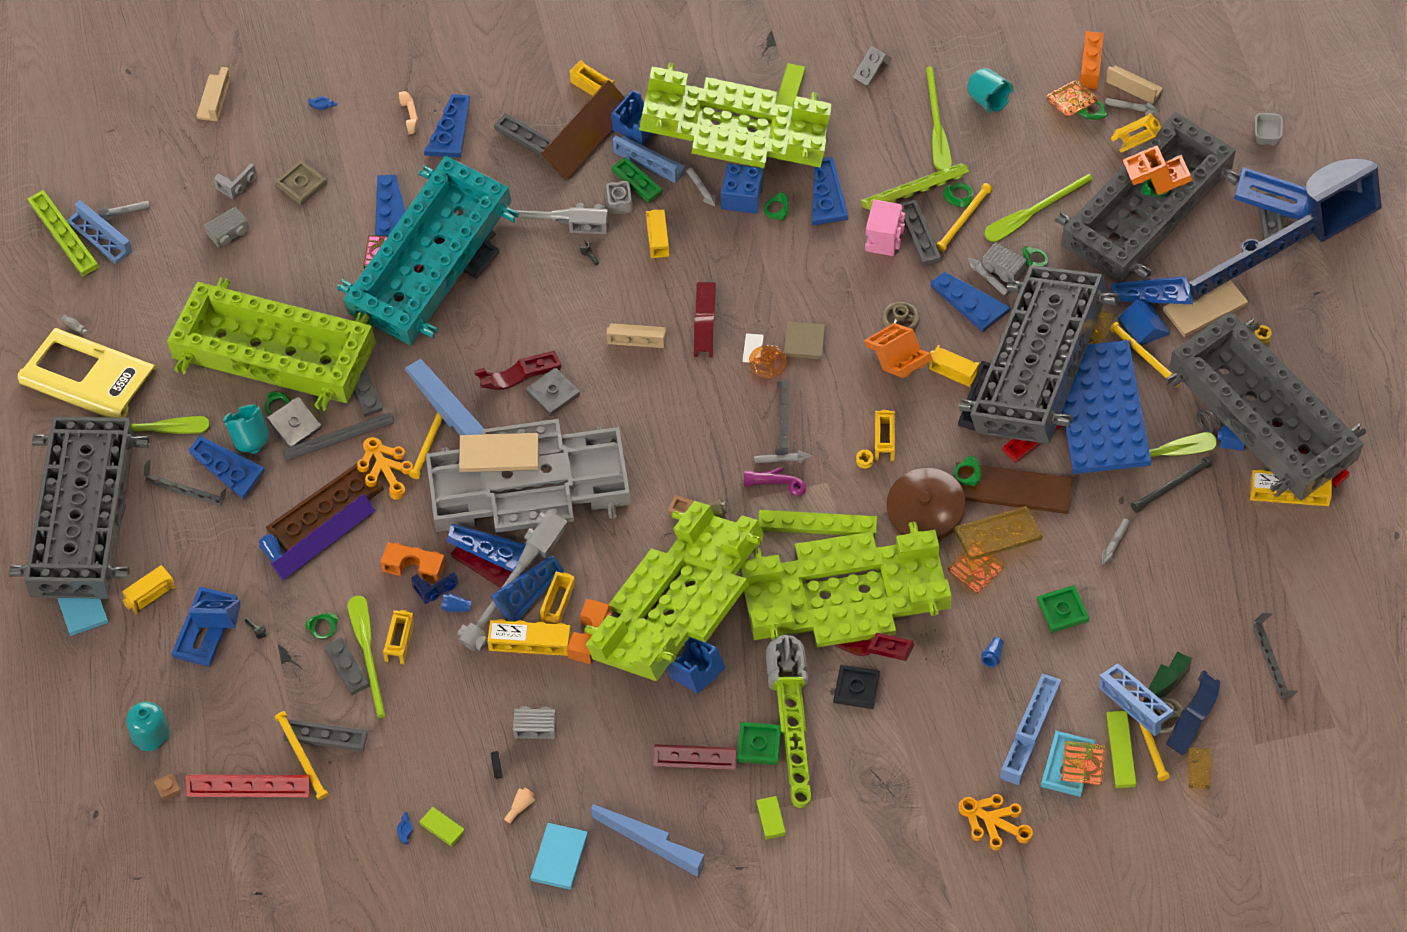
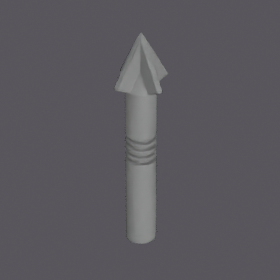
(1148, 108)
(708, 198)
(105, 213)
(976, 265)
(800, 456)
(1108, 553)

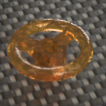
(767, 358)

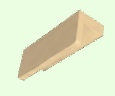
(1133, 84)
(214, 95)
(636, 335)

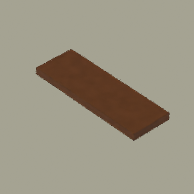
(583, 131)
(1018, 489)
(321, 506)

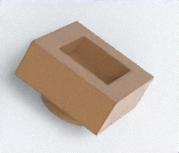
(679, 504)
(167, 787)

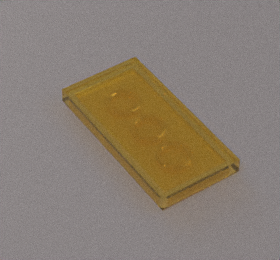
(998, 533)

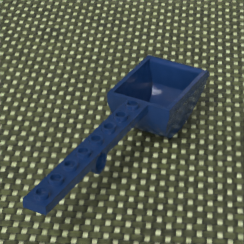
(1336, 200)

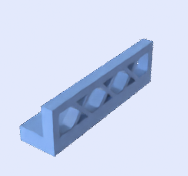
(648, 158)
(102, 227)
(1128, 701)

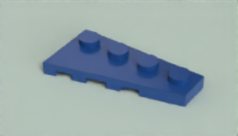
(451, 128)
(827, 195)
(388, 204)
(1163, 290)
(970, 302)
(227, 466)
(487, 546)
(525, 590)

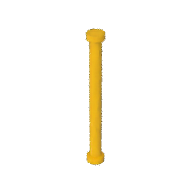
(985, 189)
(1115, 327)
(415, 472)
(281, 717)
(1162, 774)

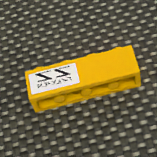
(1260, 491)
(529, 637)

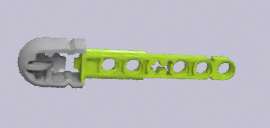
(791, 688)

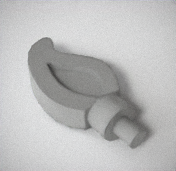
(73, 324)

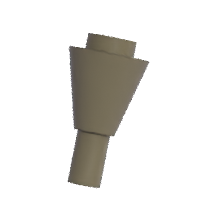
(719, 508)

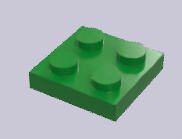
(1062, 609)
(759, 743)

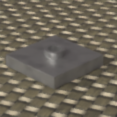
(553, 391)
(294, 422)

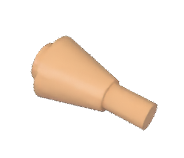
(521, 802)

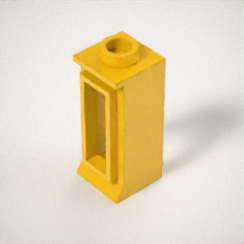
(578, 79)
(1152, 130)
(657, 233)
(953, 366)
(885, 417)
(562, 581)
(147, 589)
(402, 617)

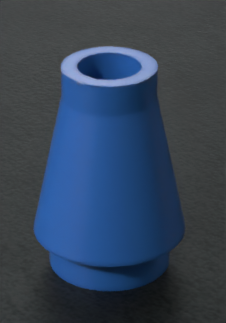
(270, 546)
(454, 603)
(992, 654)

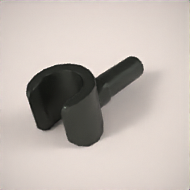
(586, 251)
(260, 631)

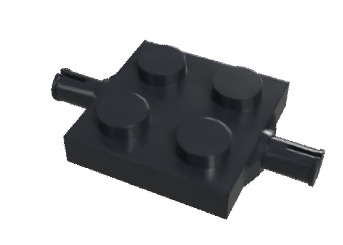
(482, 258)

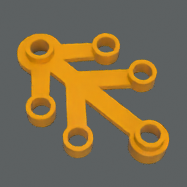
(384, 464)
(993, 819)

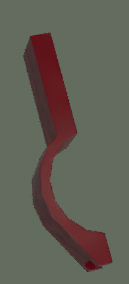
(704, 317)
(523, 369)
(880, 645)

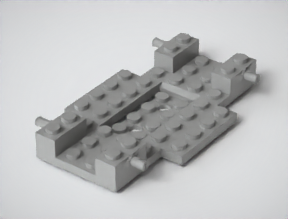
(587, 460)

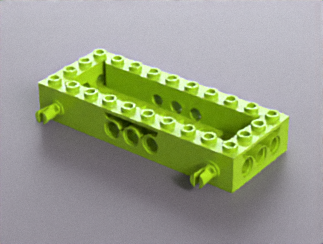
(279, 330)

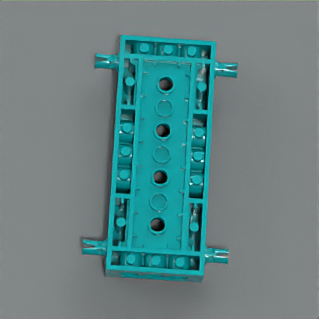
(413, 244)

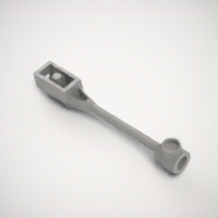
(579, 218)
(538, 542)

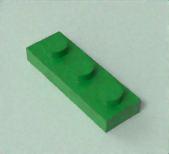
(637, 180)

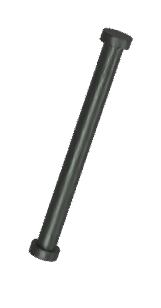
(1205, 463)

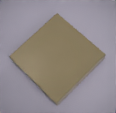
(300, 182)
(804, 340)

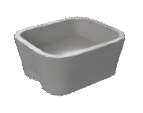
(1268, 128)
(619, 198)

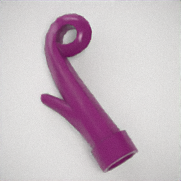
(772, 477)

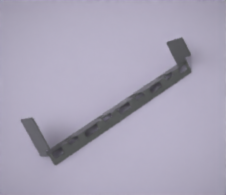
(784, 414)
(180, 486)
(1259, 620)

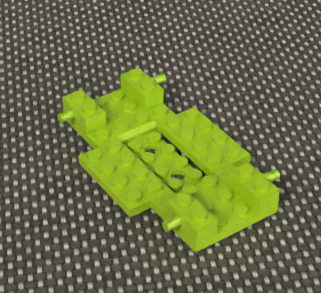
(788, 135)
(711, 555)
(907, 585)

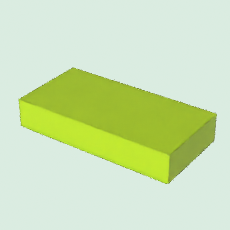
(770, 817)
(442, 826)

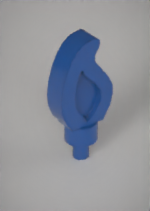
(321, 103)
(404, 828)

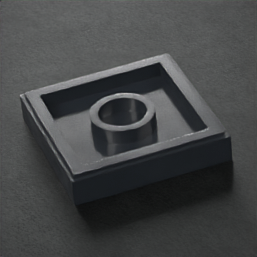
(856, 686)

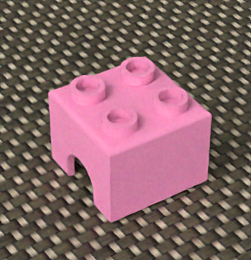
(884, 227)

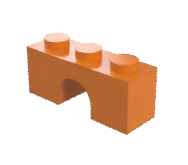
(1091, 59)
(398, 557)
(593, 615)

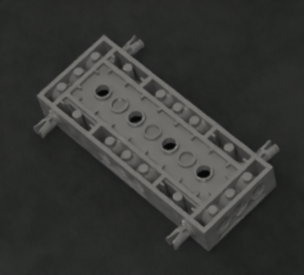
(1112, 207)
(1057, 354)
(1278, 398)
(100, 502)

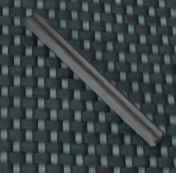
(338, 436)

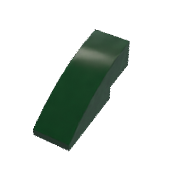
(1169, 677)

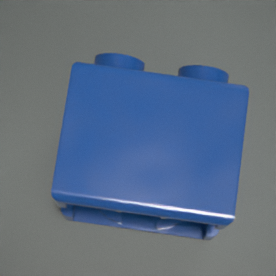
(627, 118)
(742, 188)
(696, 665)

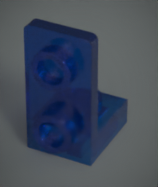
(432, 593)

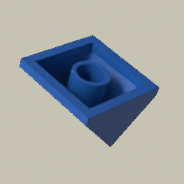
(1143, 323)
(215, 613)

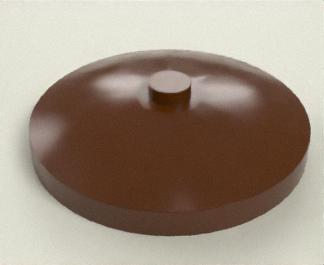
(929, 499)

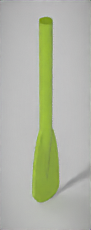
(940, 147)
(1010, 223)
(180, 425)
(1188, 445)
(361, 624)

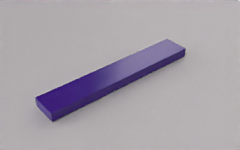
(322, 537)

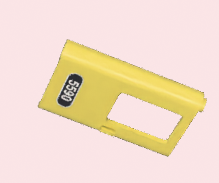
(106, 386)

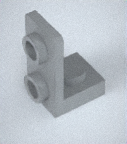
(870, 65)
(236, 187)

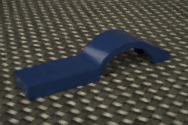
(1194, 714)

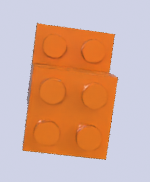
(1151, 165)
(898, 350)

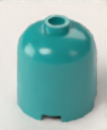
(989, 89)
(247, 429)
(147, 726)

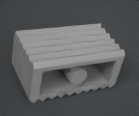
(226, 227)
(1004, 263)
(534, 723)

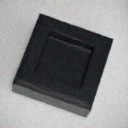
(496, 765)

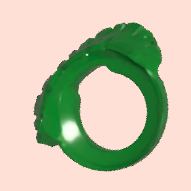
(1099, 115)
(1147, 190)
(781, 198)
(958, 202)
(1027, 251)
(272, 396)
(969, 461)
(329, 617)

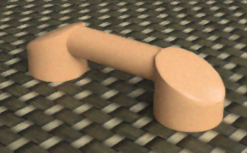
(406, 100)

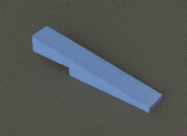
(443, 400)
(1030, 729)
(652, 839)

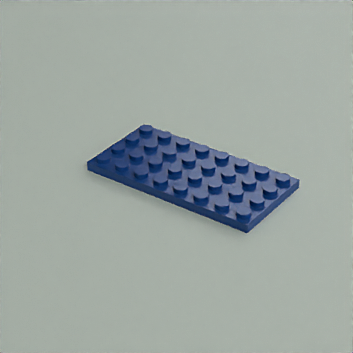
(1106, 412)

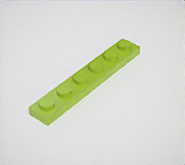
(921, 184)
(63, 233)
(816, 523)

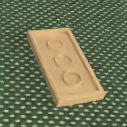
(1205, 309)
(498, 452)

